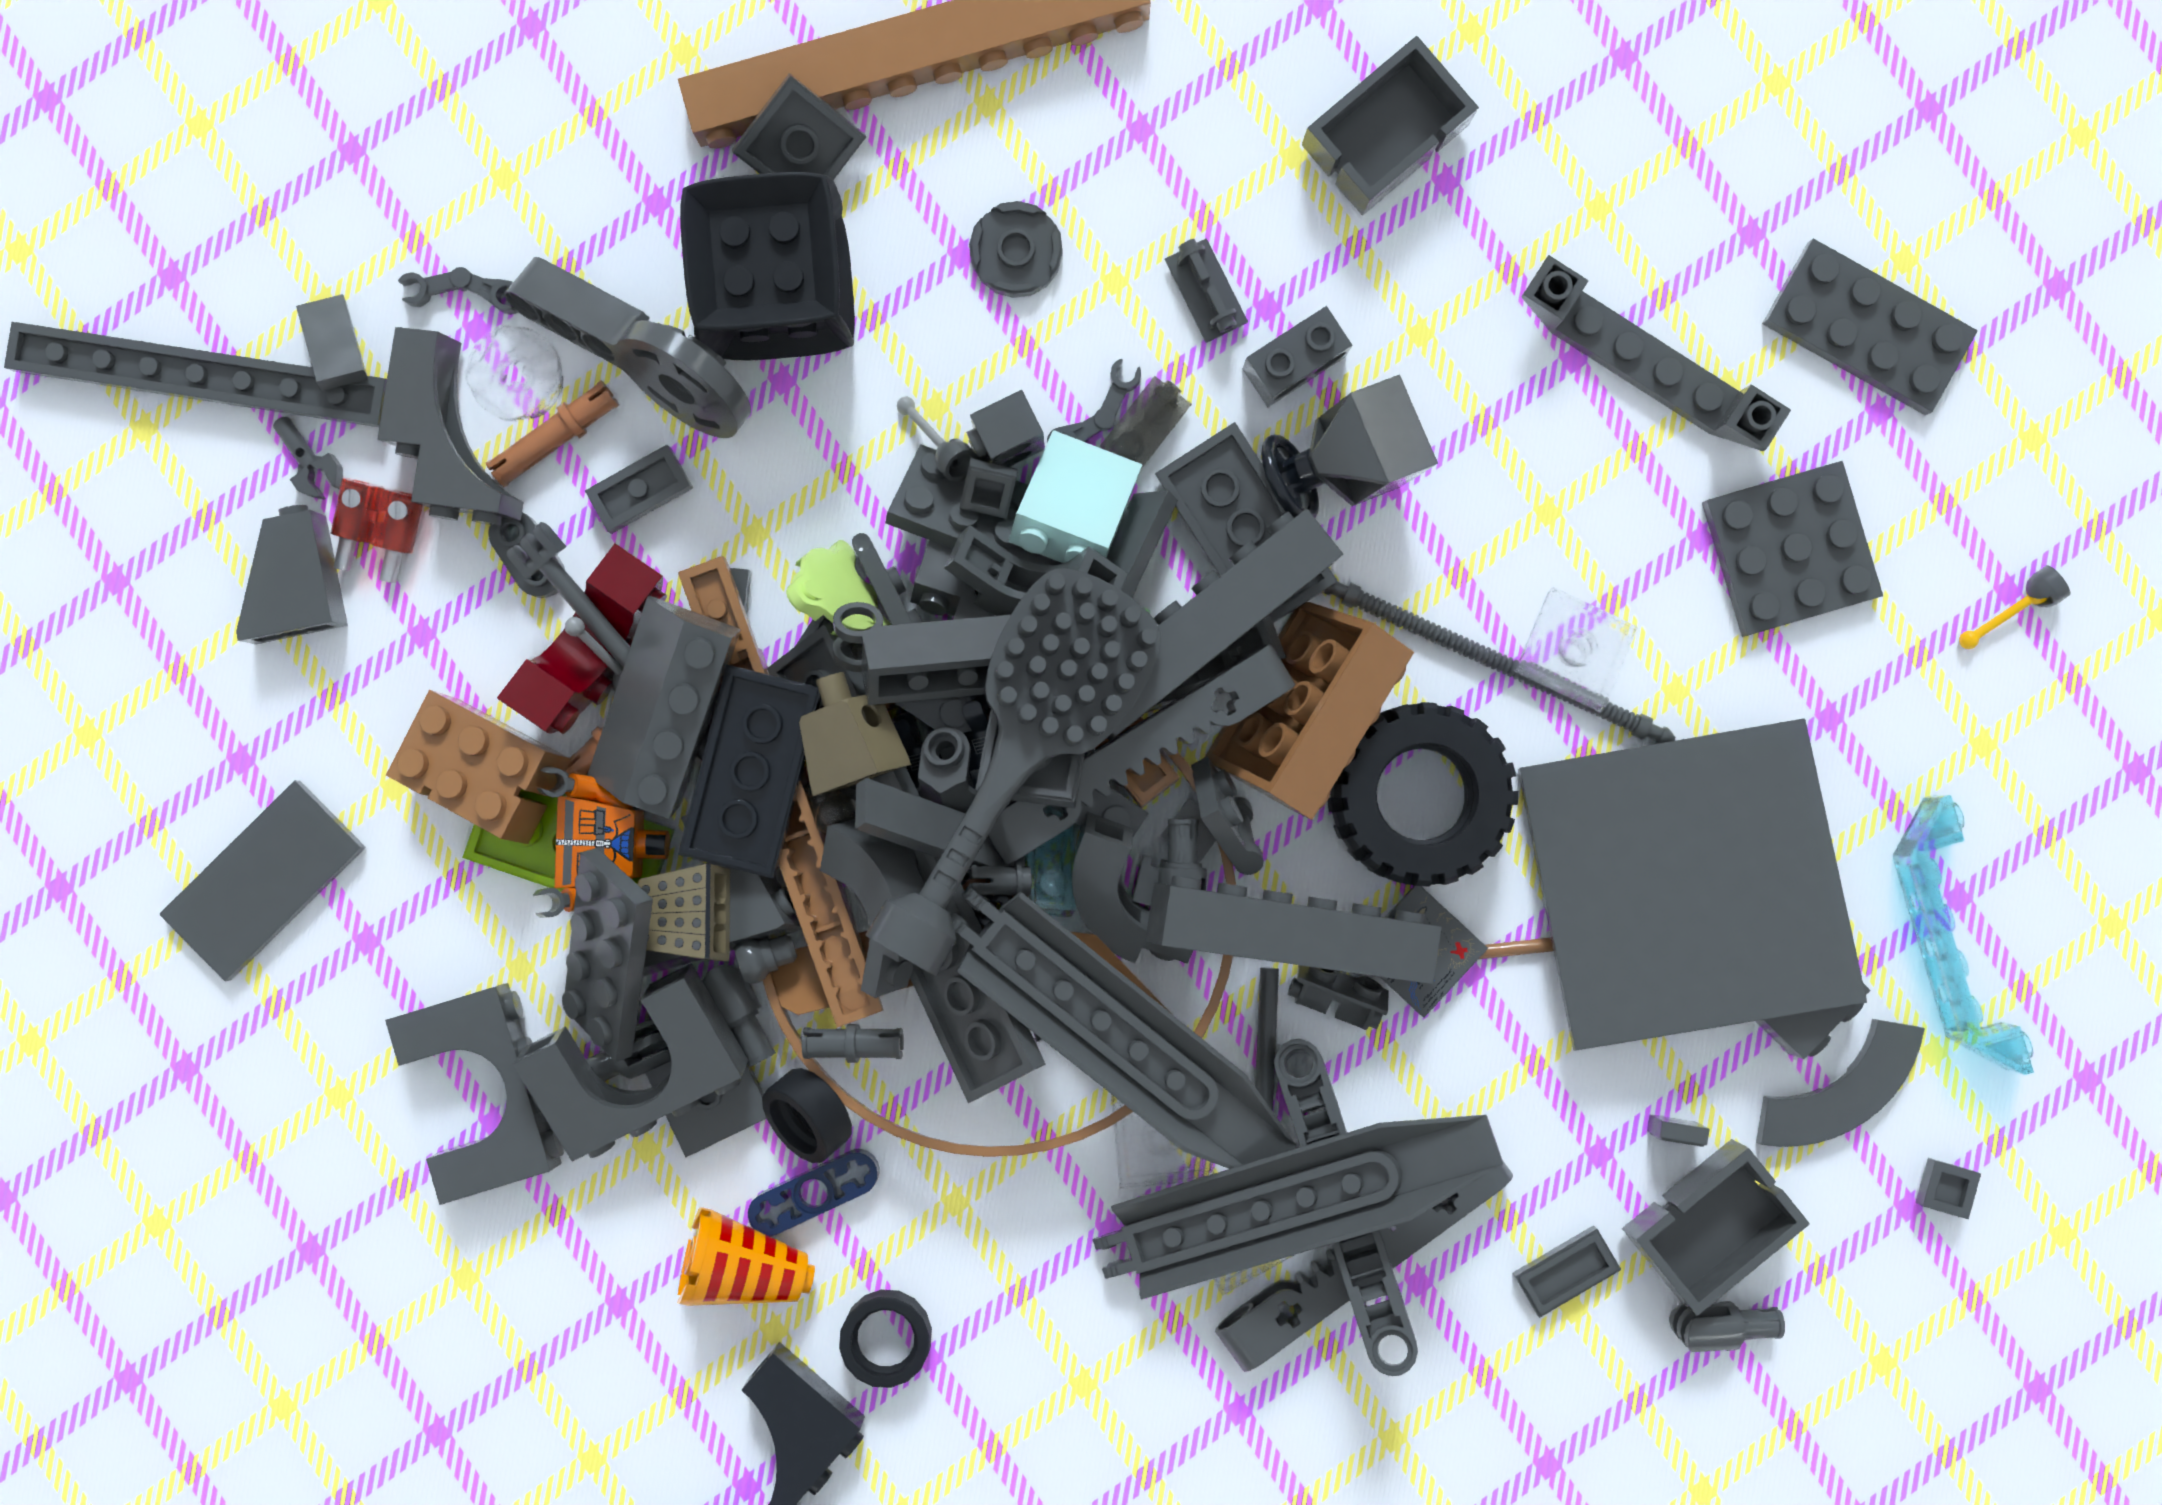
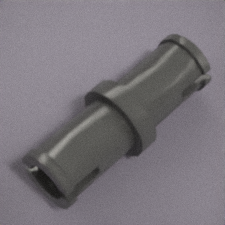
(852, 1043)

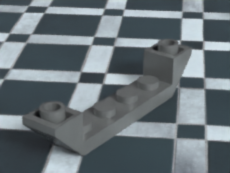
(1649, 364)

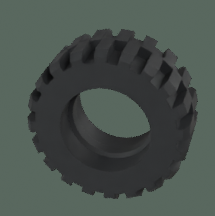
(1486, 796)

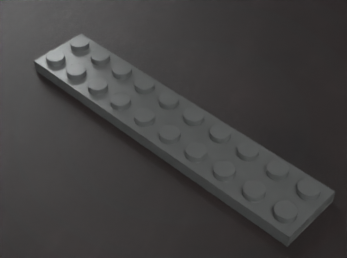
(976, 1033)

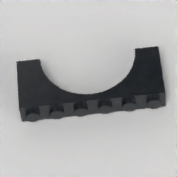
(806, 1423)

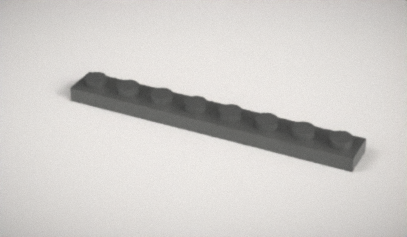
(189, 374)

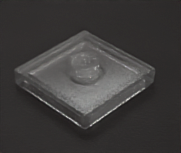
(1576, 649)
(1149, 1158)

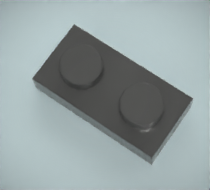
(639, 489)

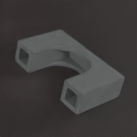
(490, 1027)
(592, 1113)

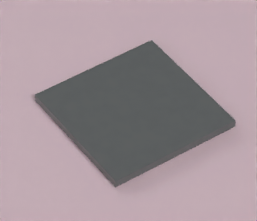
(1691, 885)

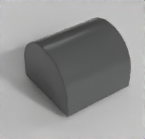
(988, 488)

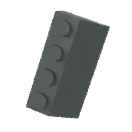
(662, 706)

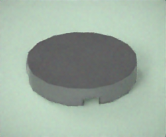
(1016, 249)

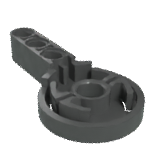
(663, 362)

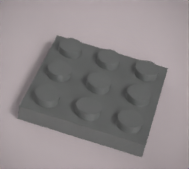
(1792, 548)

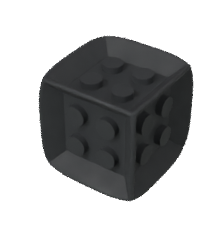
(767, 265)

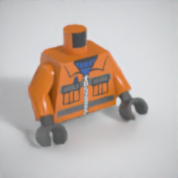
(590, 820)

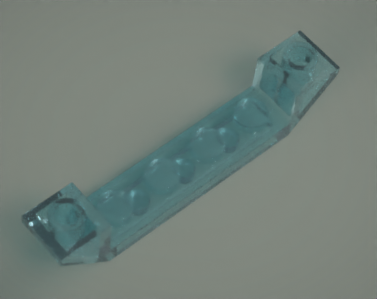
(1937, 825)

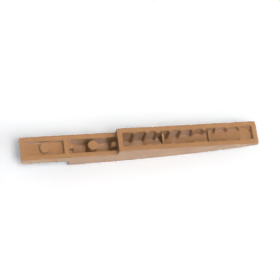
(816, 897)

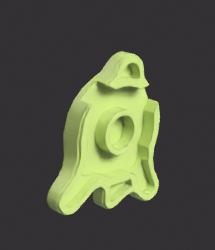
(828, 582)

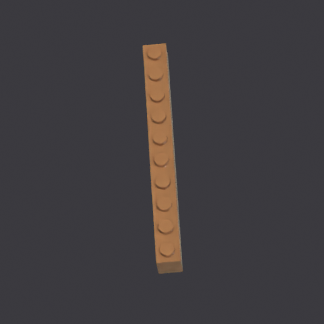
(898, 56)

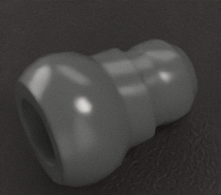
(763, 956)

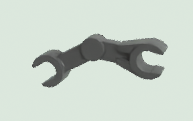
(458, 279)
(1105, 417)

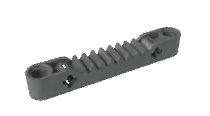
(1251, 684)
(1362, 1258)
(1260, 1330)

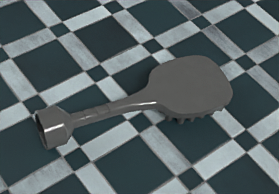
(1058, 686)

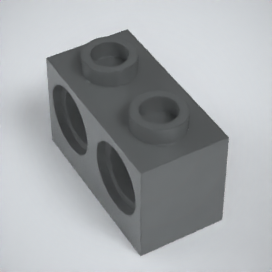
(1297, 356)
(1006, 431)

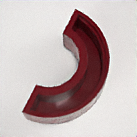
(568, 673)

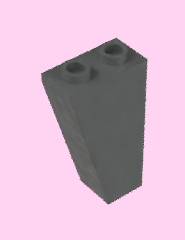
(756, 911)

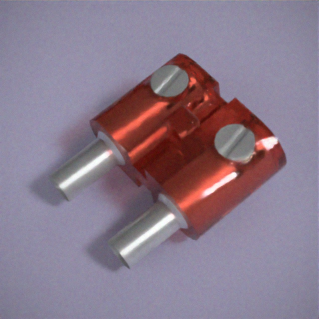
(377, 517)

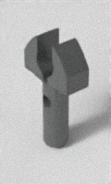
(307, 460)

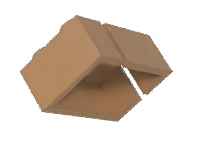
(476, 766)

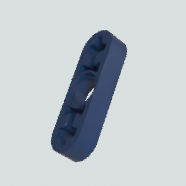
(776, 1194)

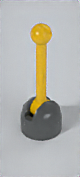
(2042, 589)

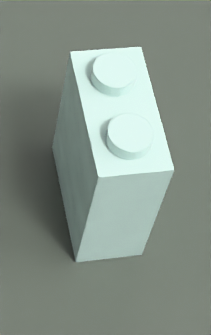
(1074, 500)

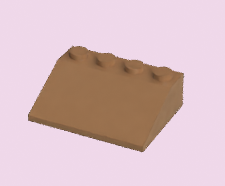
(1312, 731)

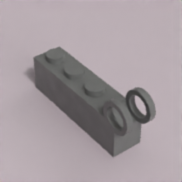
(919, 657)

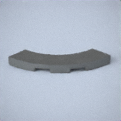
(1851, 1099)

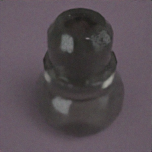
(830, 808)

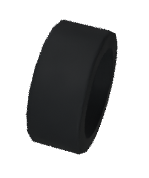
(807, 1115)
(885, 1375)

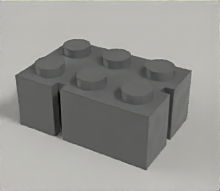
(1389, 125)
(1716, 1226)

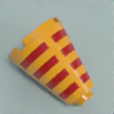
(740, 1265)

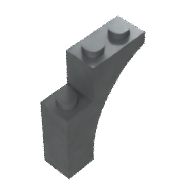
(425, 424)

